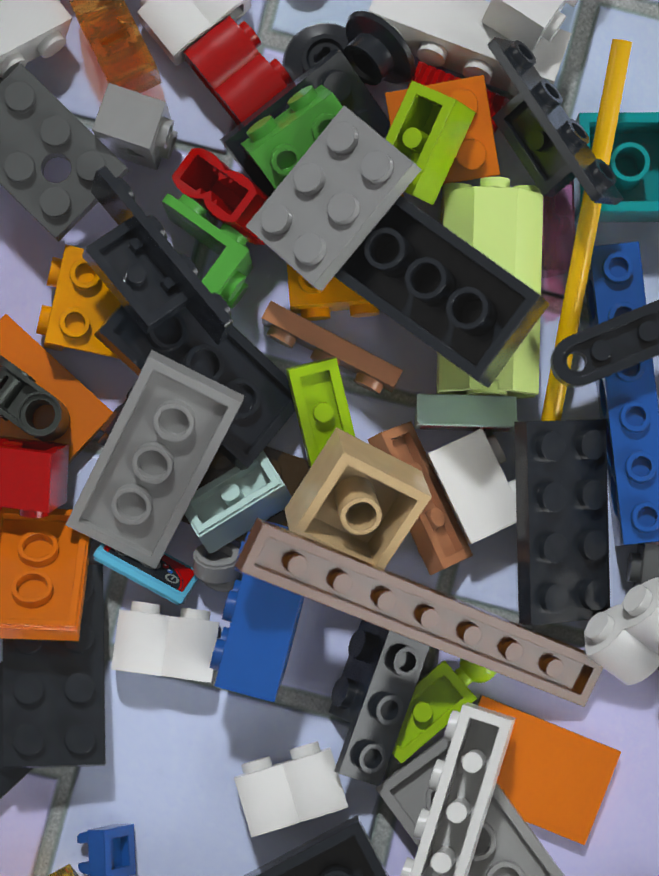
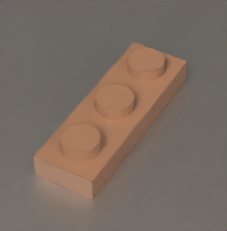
(289, 328)
(436, 529)

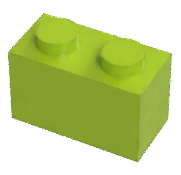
(430, 134)

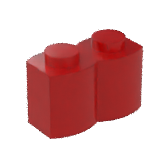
(235, 70)
(220, 190)

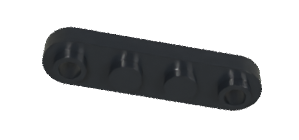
(609, 346)

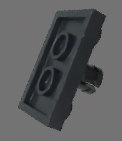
(334, 74)

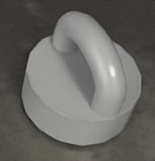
(216, 568)

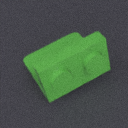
(282, 141)
(233, 265)

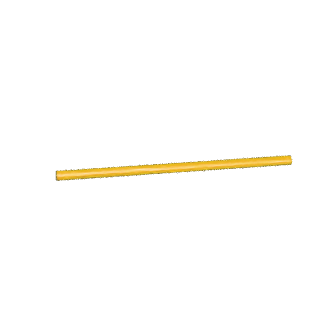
(588, 220)

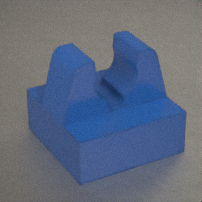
(109, 851)

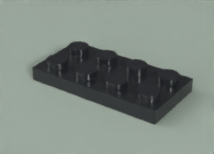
(232, 363)
(561, 520)
(57, 693)

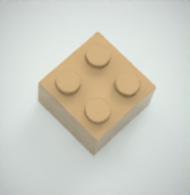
(358, 500)

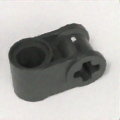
(21, 398)

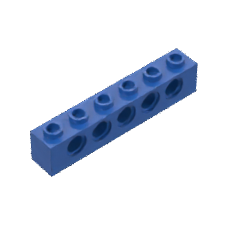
(627, 401)

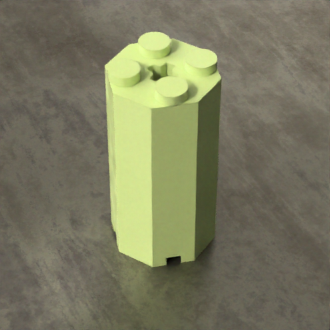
(507, 229)

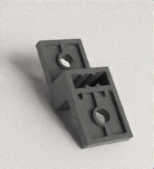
(32, 133)

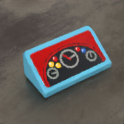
(170, 579)

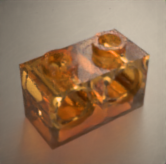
(117, 43)

